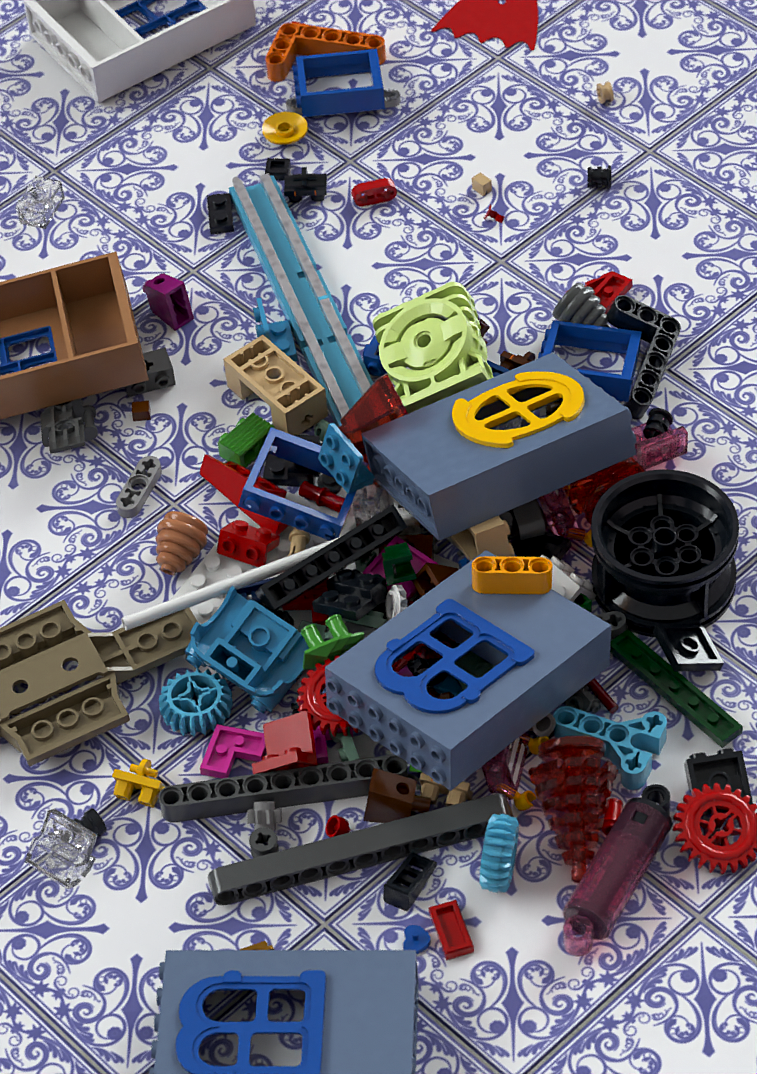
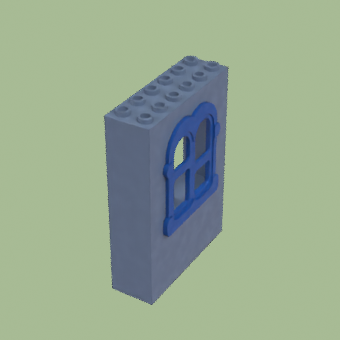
(540, 654)
(354, 1019)

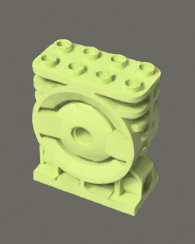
(438, 341)

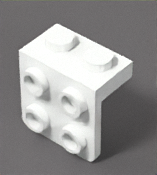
(567, 582)

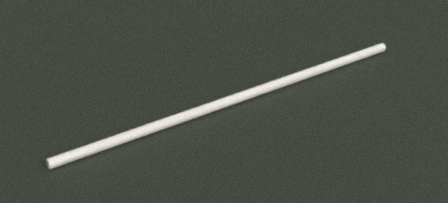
(222, 587)

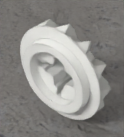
(395, 601)

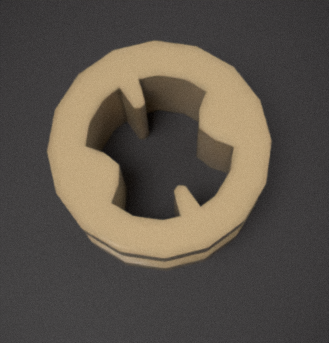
(604, 92)

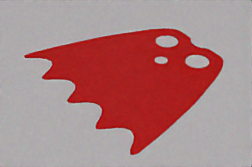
(488, 19)

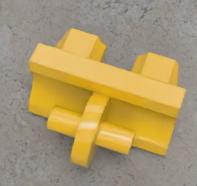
(128, 781)

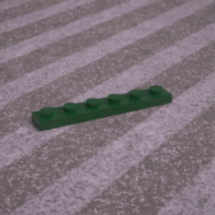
(675, 688)

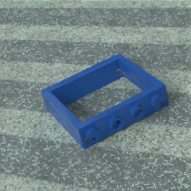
(339, 100)
(599, 339)
(286, 511)

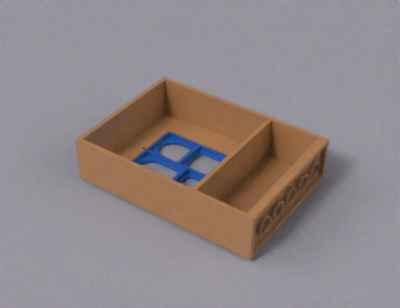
(89, 332)

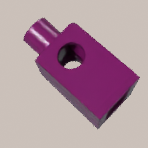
(169, 300)

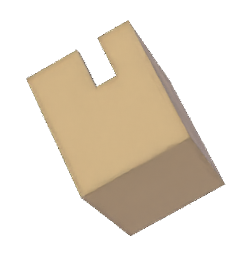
(481, 184)

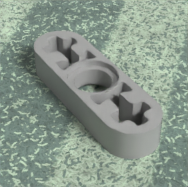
(138, 496)

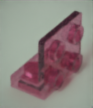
(661, 447)

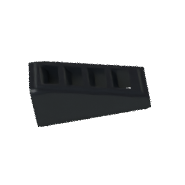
(403, 896)

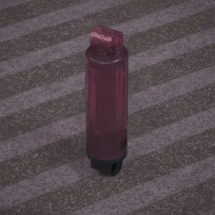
(617, 869)

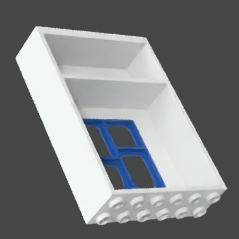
(111, 56)

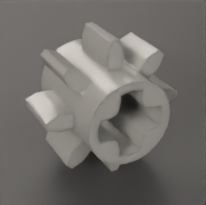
(264, 815)

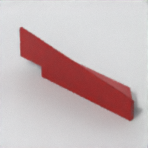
(230, 481)

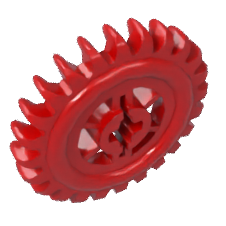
(314, 701)
(709, 849)

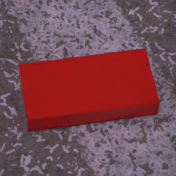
(451, 929)

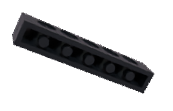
(331, 559)

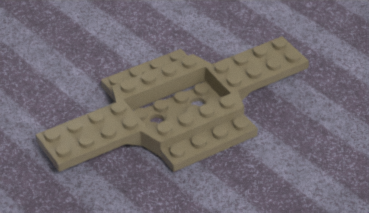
(35, 654)

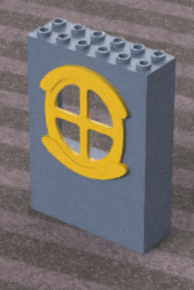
(461, 472)

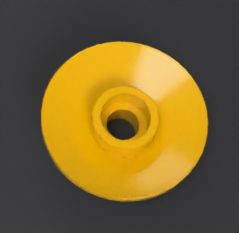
(284, 128)

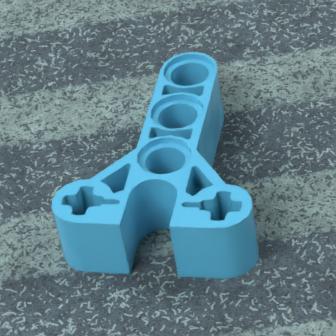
(622, 740)

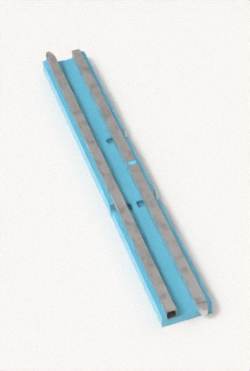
(302, 293)

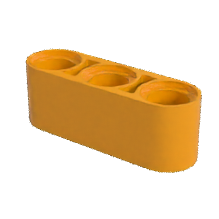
(511, 575)

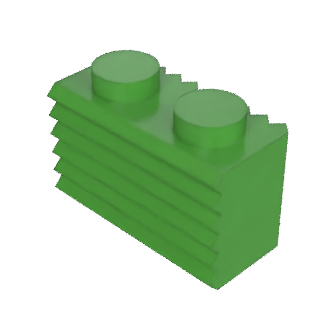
(245, 440)

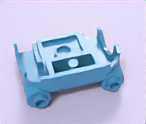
(249, 649)

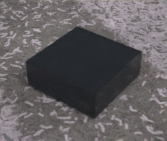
(278, 167)

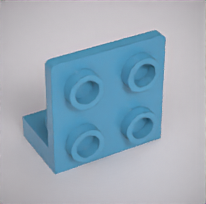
(278, 332)
(344, 461)

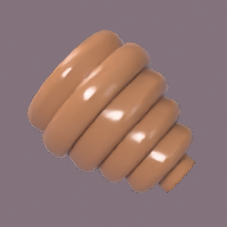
(179, 541)

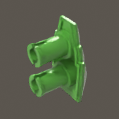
(321, 650)

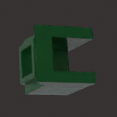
(397, 564)

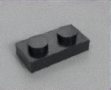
(220, 213)

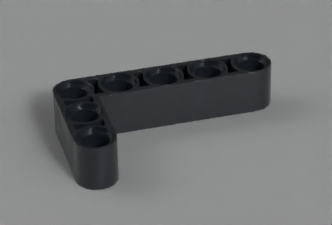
(660, 333)

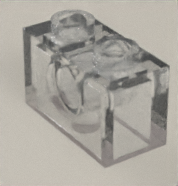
(40, 202)

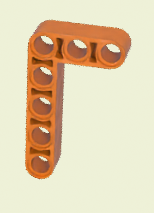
(315, 40)

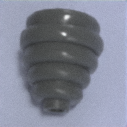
(581, 307)

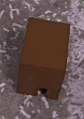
(141, 411)

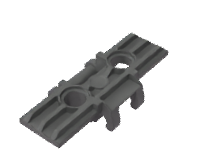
(68, 425)

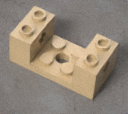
(294, 397)

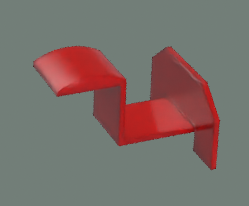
(494, 214)

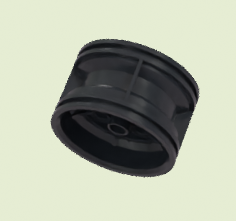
(654, 548)

